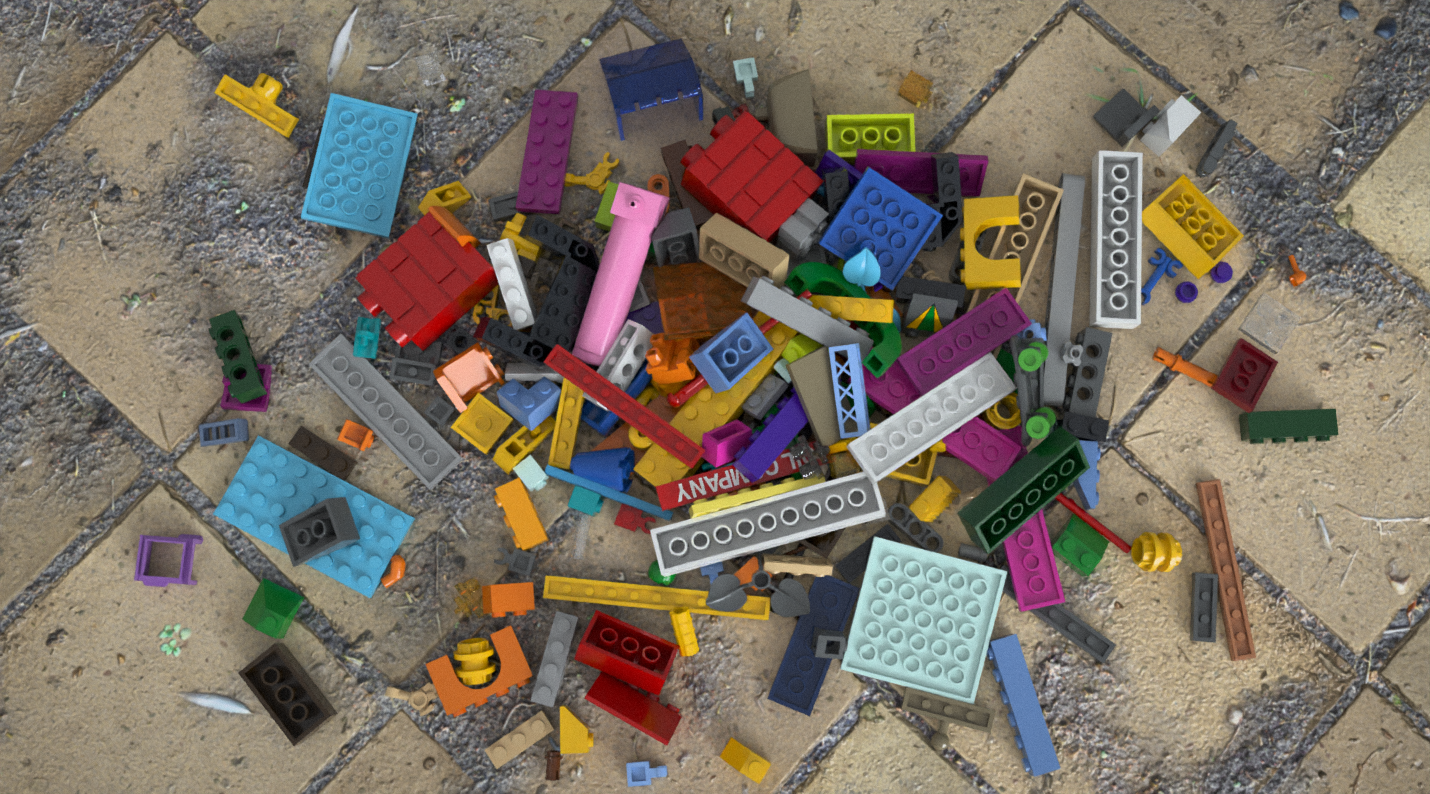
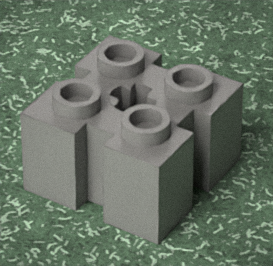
(802, 230)

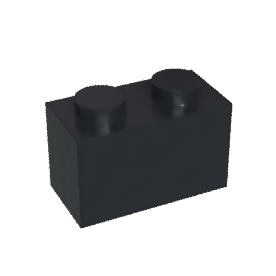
(1084, 427)

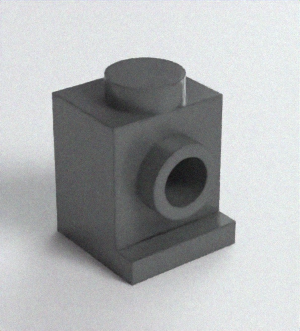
(832, 650)

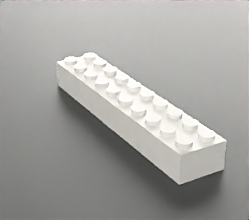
(767, 523)

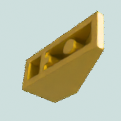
(522, 445)

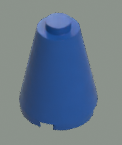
(606, 467)

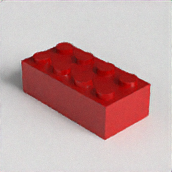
(626, 652)

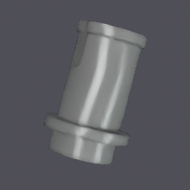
(972, 552)

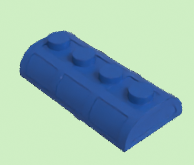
(604, 421)

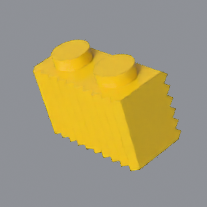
(934, 499)

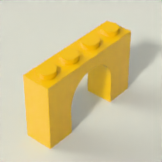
(977, 217)

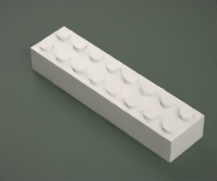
(1116, 240)

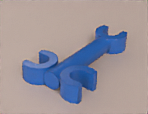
(1164, 265)

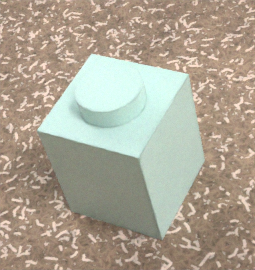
(531, 473)

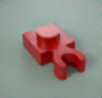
(630, 519)

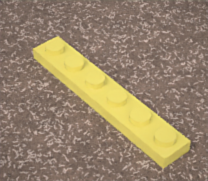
(744, 496)

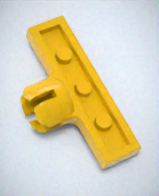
(259, 101)

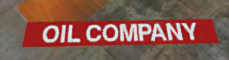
(723, 481)

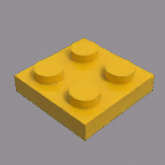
(482, 423)

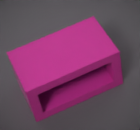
(724, 442)

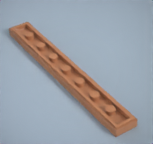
(1225, 565)

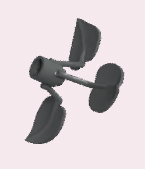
(787, 601)

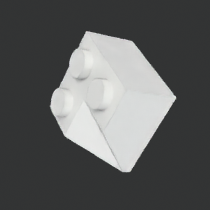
(1171, 124)

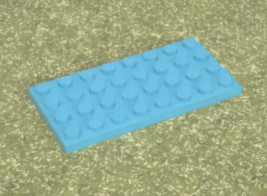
(280, 485)

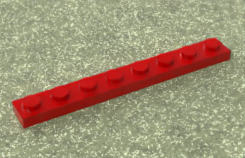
(624, 406)

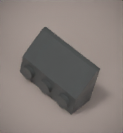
(676, 239)

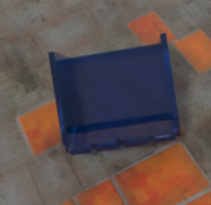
(649, 74)

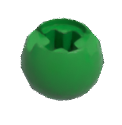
(655, 574)

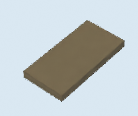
(815, 389)

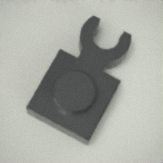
(519, 561)

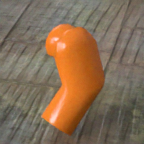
(397, 571)

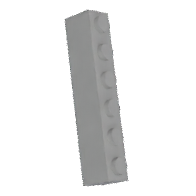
(803, 318)

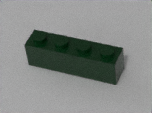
(1288, 425)

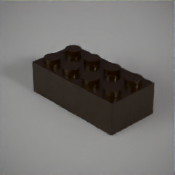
(288, 693)

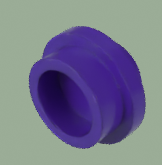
(1221, 272)
(1186, 292)

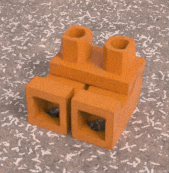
(670, 359)

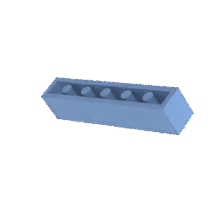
(1022, 705)

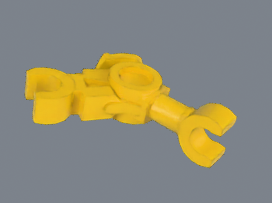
(596, 179)

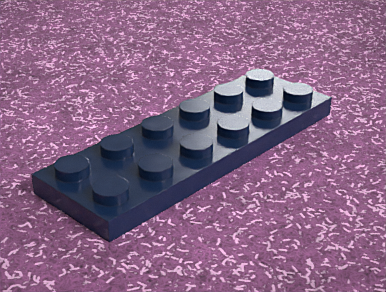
(801, 672)

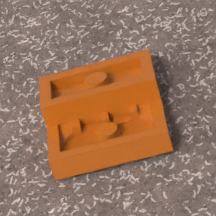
(453, 226)

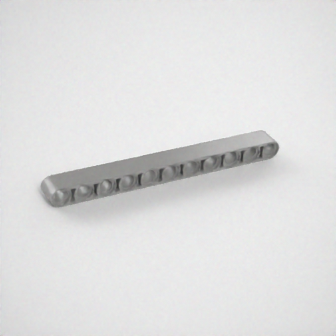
(1062, 284)

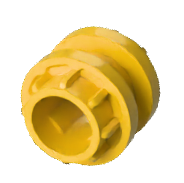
(993, 419)
(1156, 552)
(474, 660)

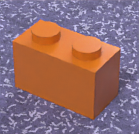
(508, 598)

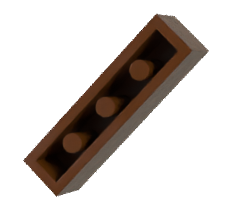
(672, 157)

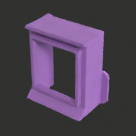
(144, 556)

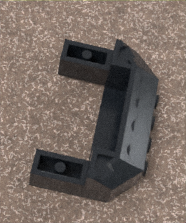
(945, 197)
(564, 304)

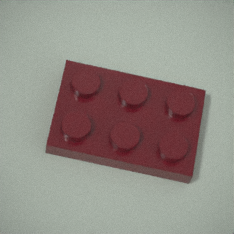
(1244, 375)

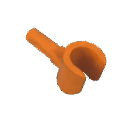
(1299, 275)

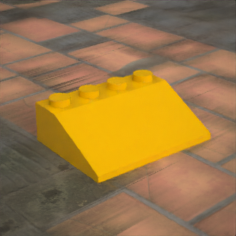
(1191, 226)

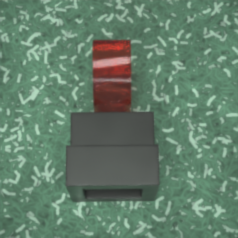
(721, 112)

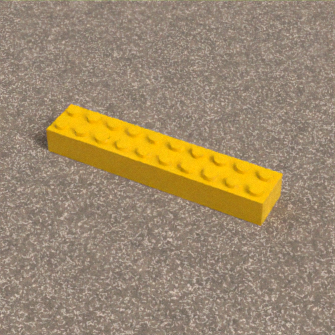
(711, 410)

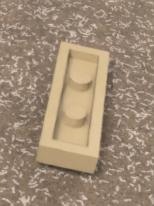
(797, 565)
(519, 739)

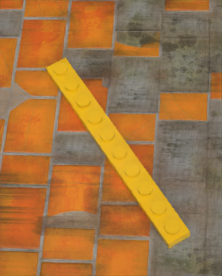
(646, 597)

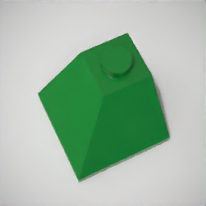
(272, 609)

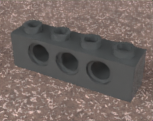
(1100, 343)

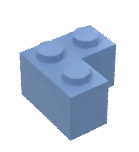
(531, 405)

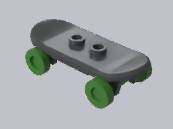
(1028, 359)

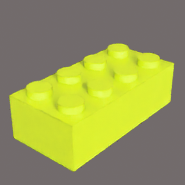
(869, 131)

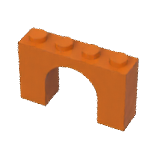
(457, 696)

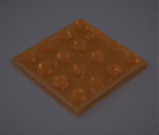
(697, 300)

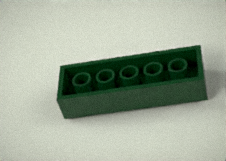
(1024, 490)

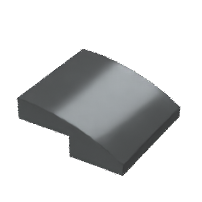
(416, 365)

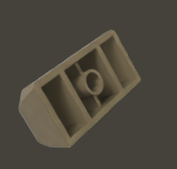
(791, 115)

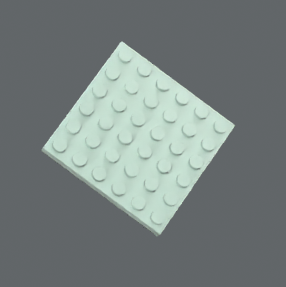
(923, 620)

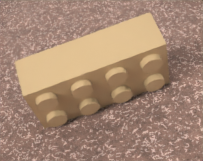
(741, 253)

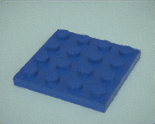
(885, 222)

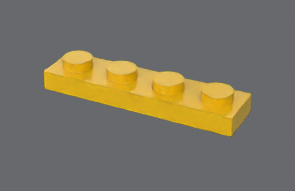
(855, 308)
(566, 425)

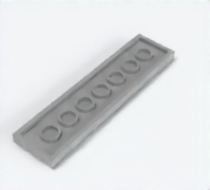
(386, 412)

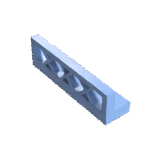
(858, 387)

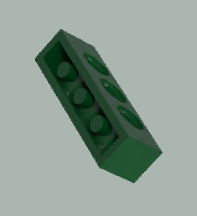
(252, 384)

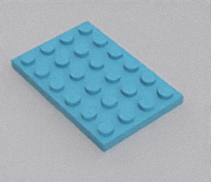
(359, 166)

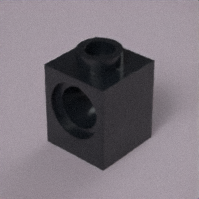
(455, 336)

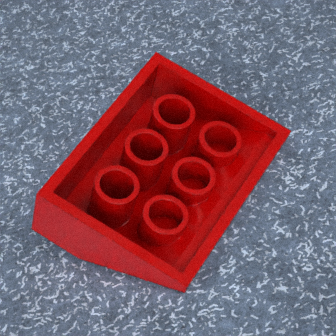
(635, 707)

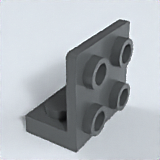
(1124, 117)

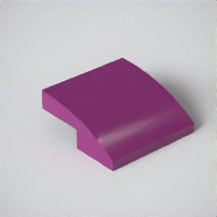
(258, 404)

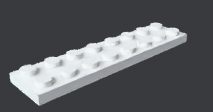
(931, 418)

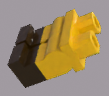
(527, 251)

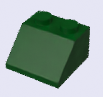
(1079, 546)

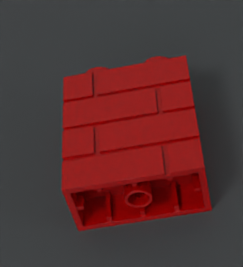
(748, 176)
(425, 283)

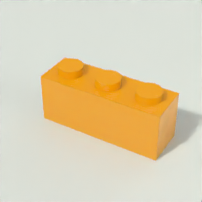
(521, 515)

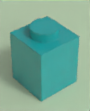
(585, 501)

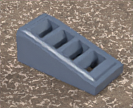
(237, 427)

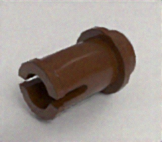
(553, 765)

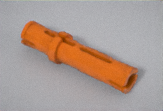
(1177, 363)

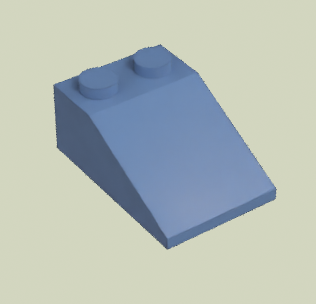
(731, 353)

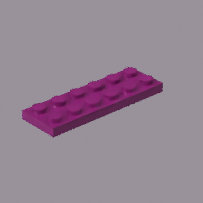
(547, 152)
(914, 172)
(963, 342)

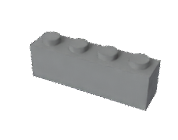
(555, 659)

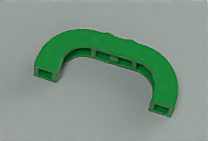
(831, 282)

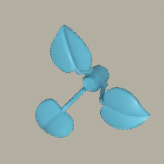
(865, 271)

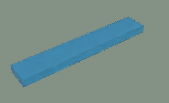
(608, 493)

